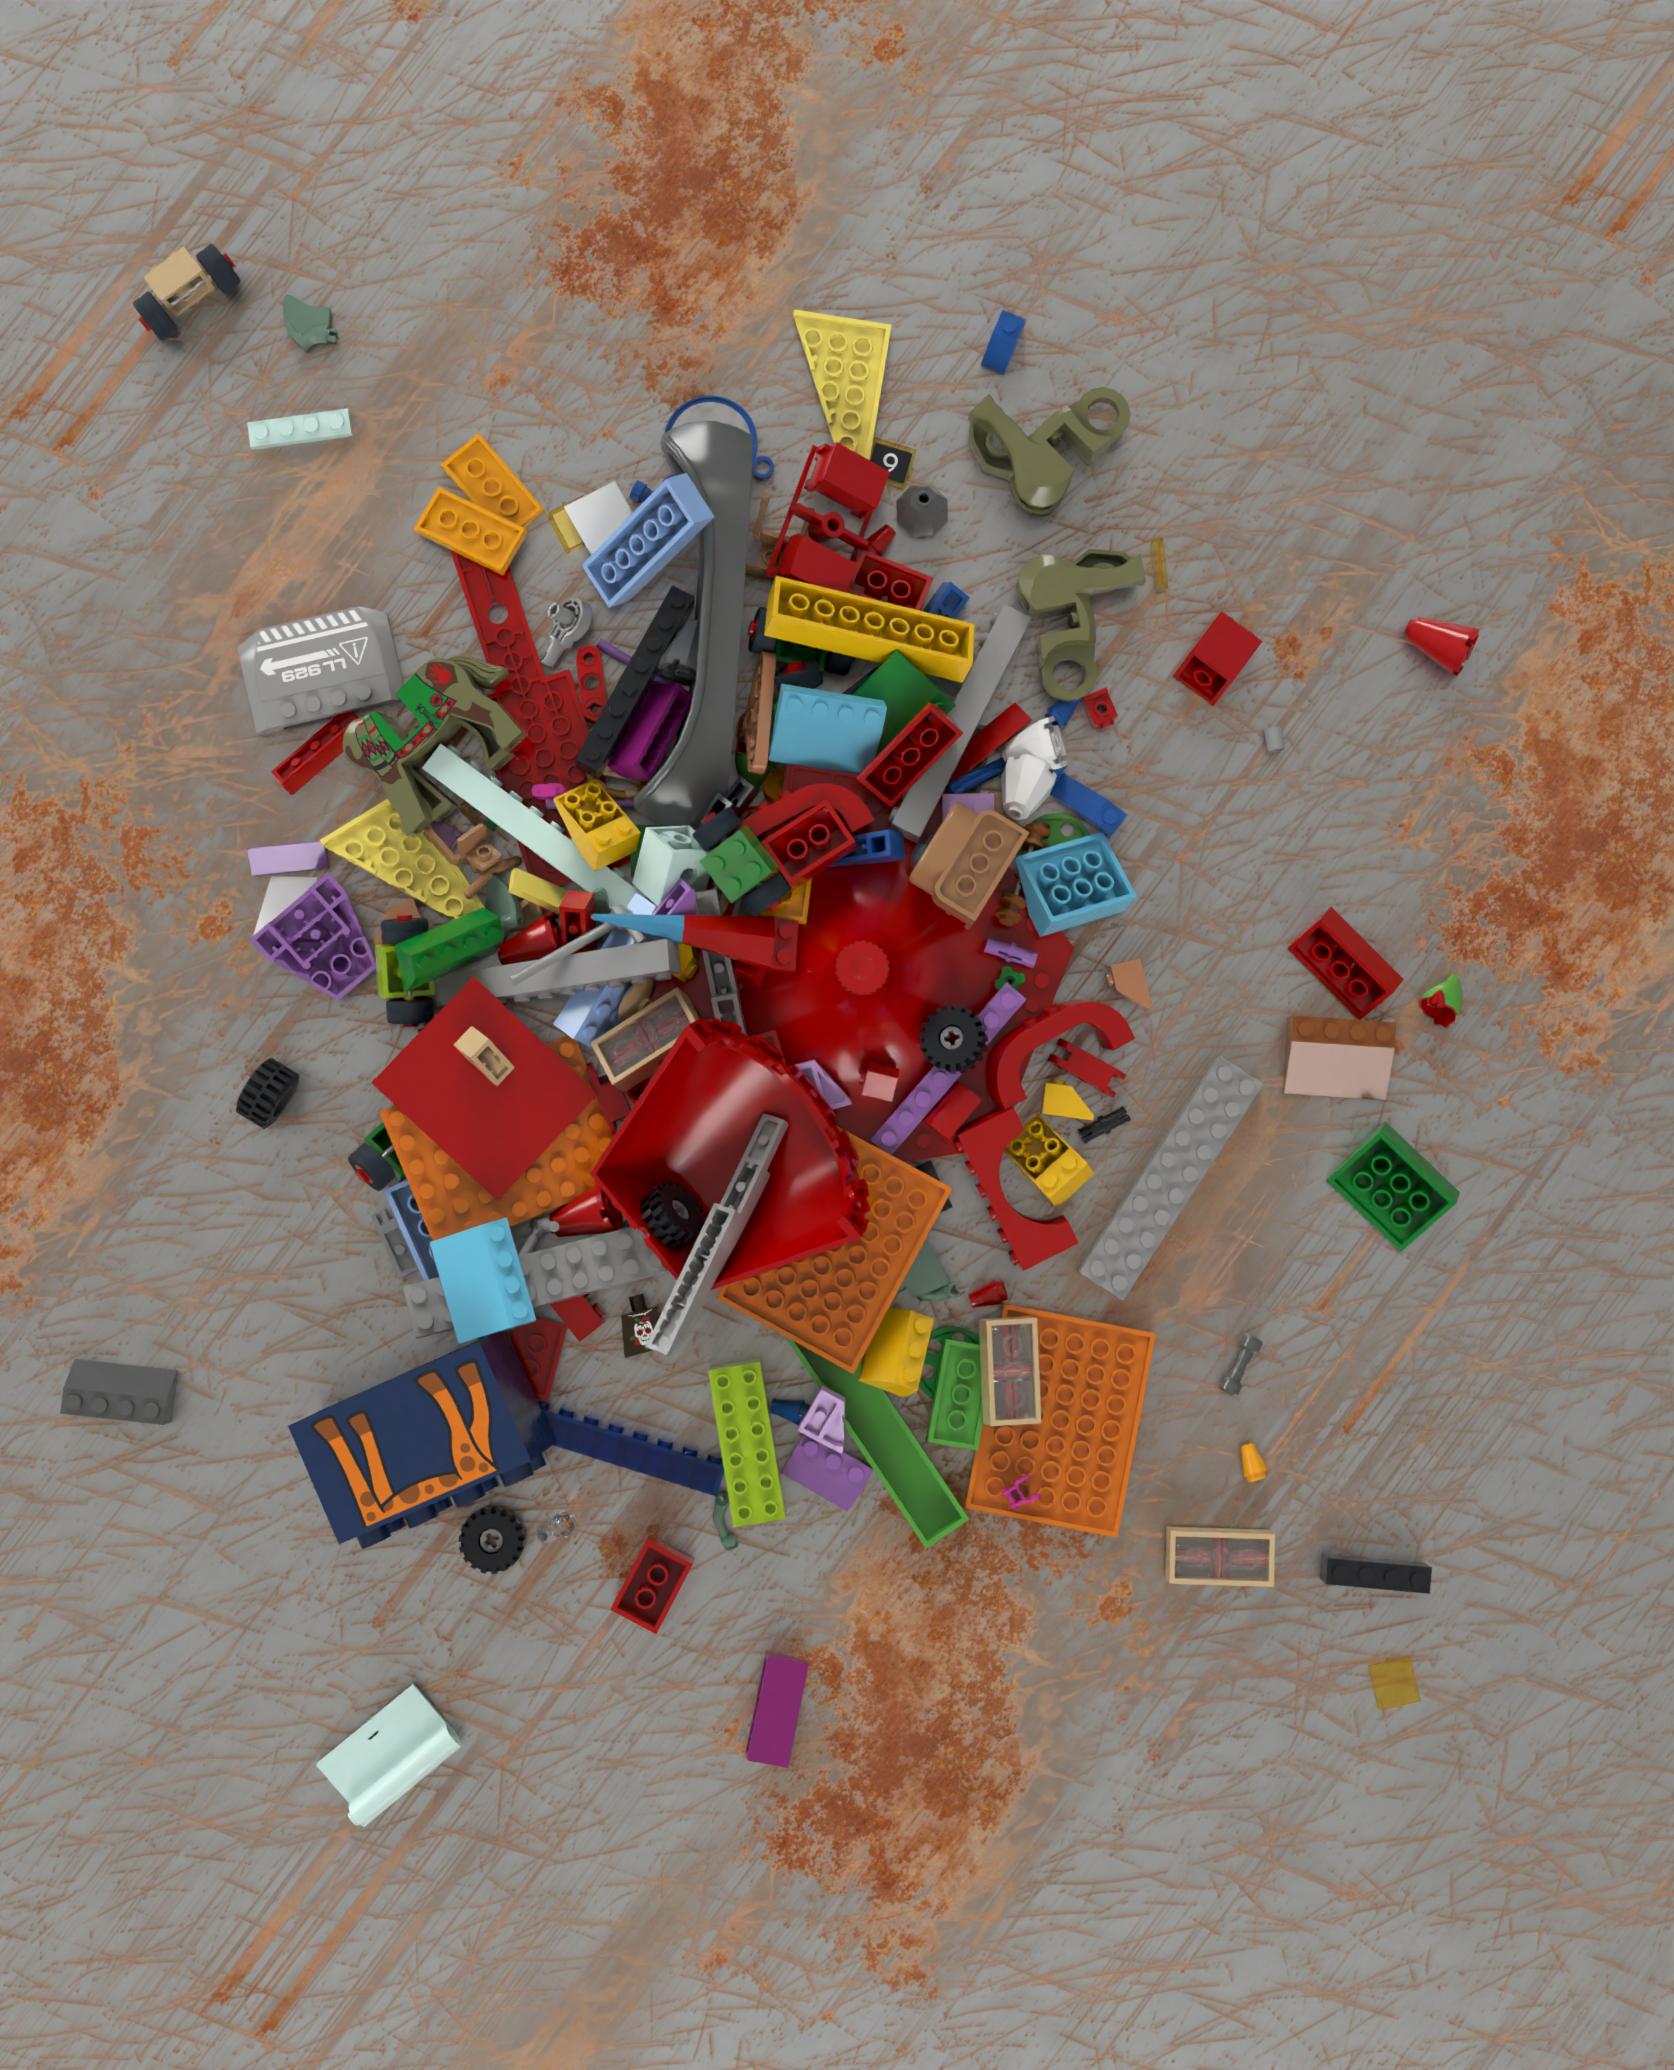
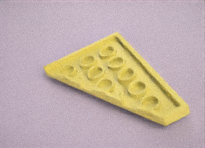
(848, 373)
(406, 863)

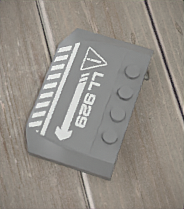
(320, 667)

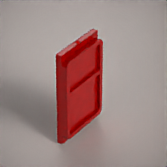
(801, 776)

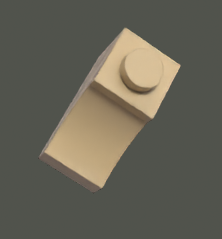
(484, 1055)

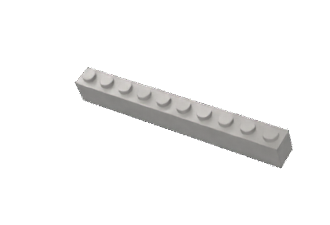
(970, 706)
(574, 972)

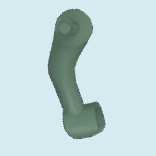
(721, 1504)

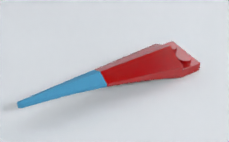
(749, 939)

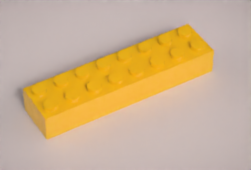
(868, 628)

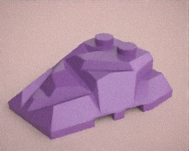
(319, 940)

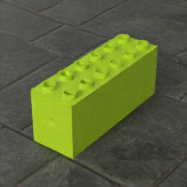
(747, 1442)

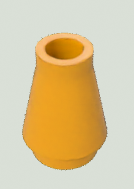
(1253, 1464)

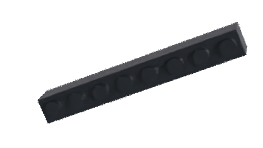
(634, 683)

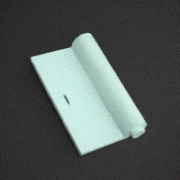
(383, 1768)

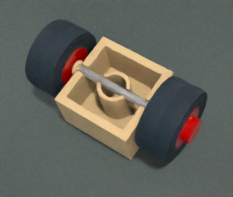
(180, 284)

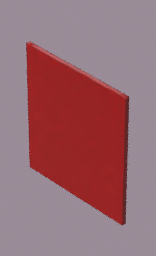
(481, 1125)

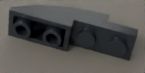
(737, 798)

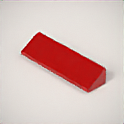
(991, 739)
(313, 754)

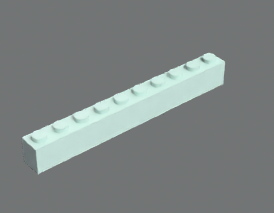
(525, 824)

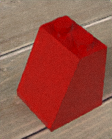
(1217, 658)

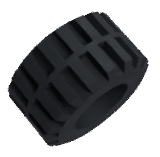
(267, 1093)

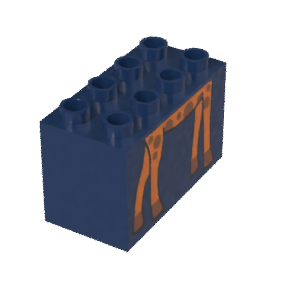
(424, 1440)

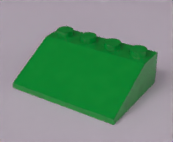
(905, 693)
(1394, 1186)

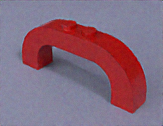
(844, 802)
(1008, 1054)

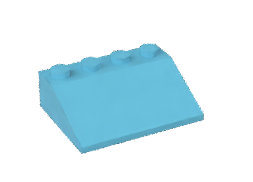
(826, 729)
(1073, 884)
(483, 1281)

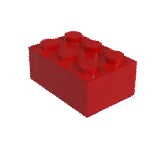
(652, 1584)

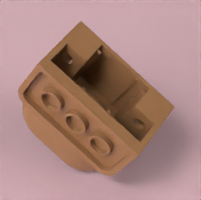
(967, 860)

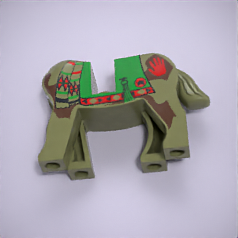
(443, 699)

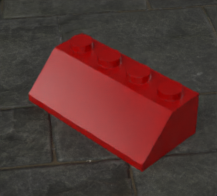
(910, 754)
(1345, 963)

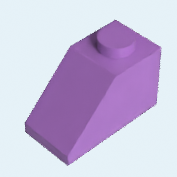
(678, 901)

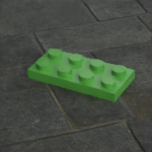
(957, 1398)

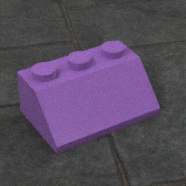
(827, 1472)

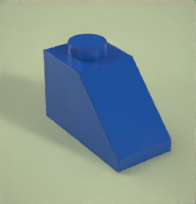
(1003, 342)

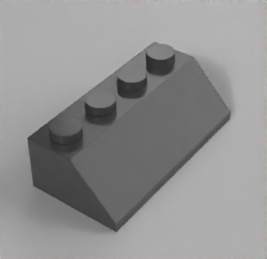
(119, 1392)

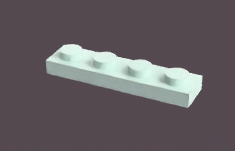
(300, 429)

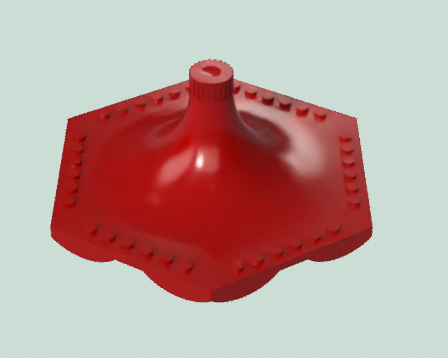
(875, 969)

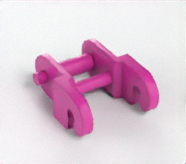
(548, 791)
(1007, 1491)

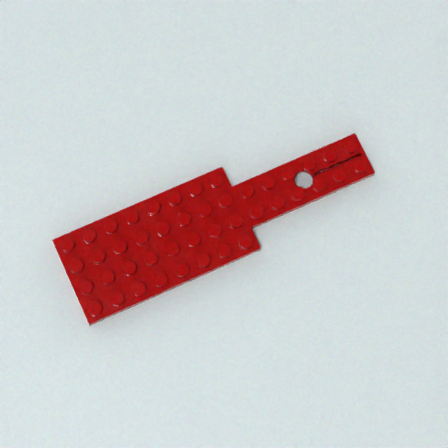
(540, 704)

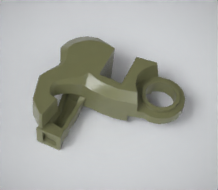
(1030, 462)
(1056, 588)

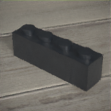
(1375, 1573)

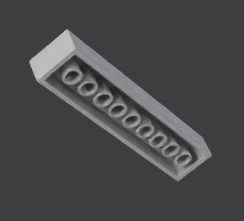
(1170, 1177)
(551, 1276)

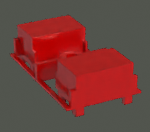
(849, 482)

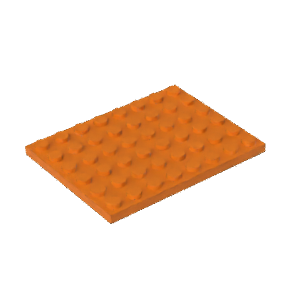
(456, 1201)
(843, 1294)
(1088, 1431)

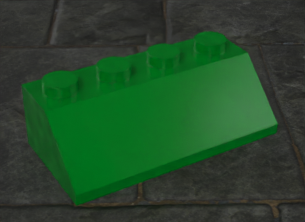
(448, 947)

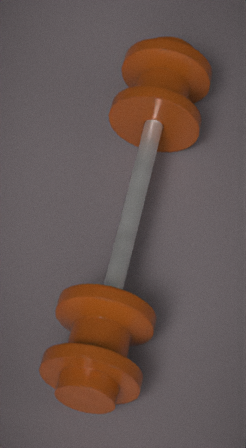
(1012, 902)

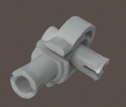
(566, 627)

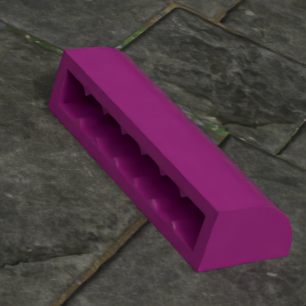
(651, 731)
(776, 1709)

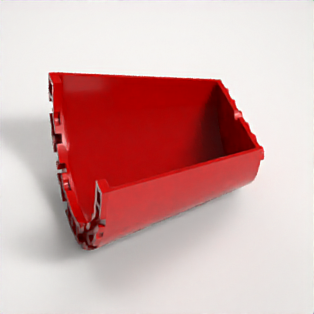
(695, 1131)

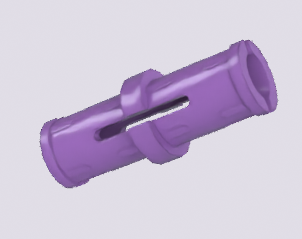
(1010, 952)

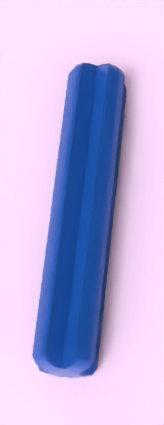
(976, 777)

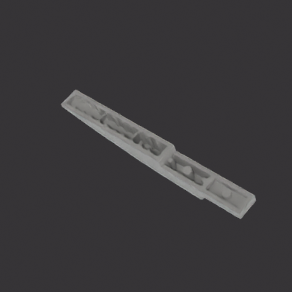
(719, 969)
(718, 1236)

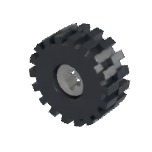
(966, 1048)
(673, 1215)
(496, 1522)

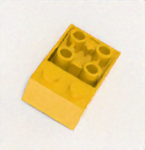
(597, 825)
(1048, 1161)

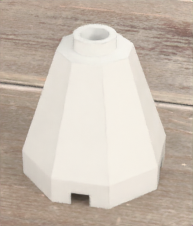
(1040, 741)
(1025, 785)

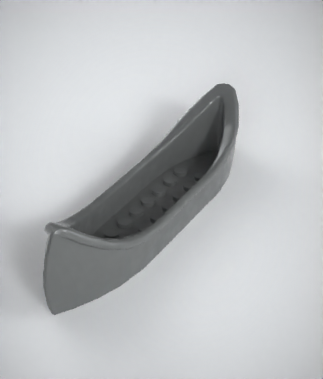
(699, 764)

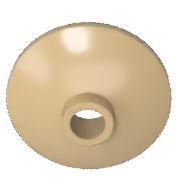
(636, 999)

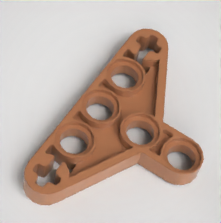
(756, 721)

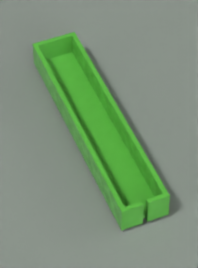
(890, 1450)

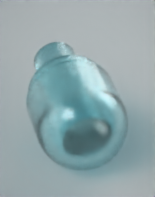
(919, 849)

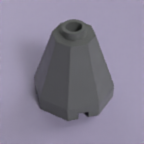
(922, 511)
(680, 657)

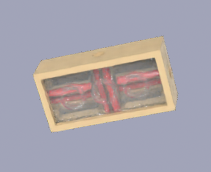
(642, 1041)
(1010, 1371)
(1220, 1556)

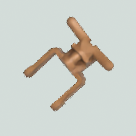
(768, 542)
(475, 850)

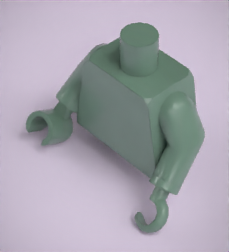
(928, 1279)

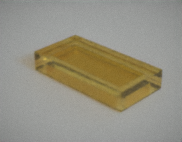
(1158, 565)

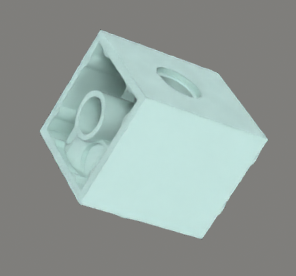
(665, 858)

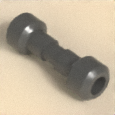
(1231, 1383)

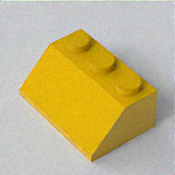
(897, 1352)

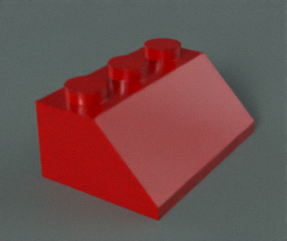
(889, 582)
(809, 844)

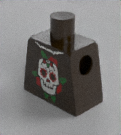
(638, 1325)

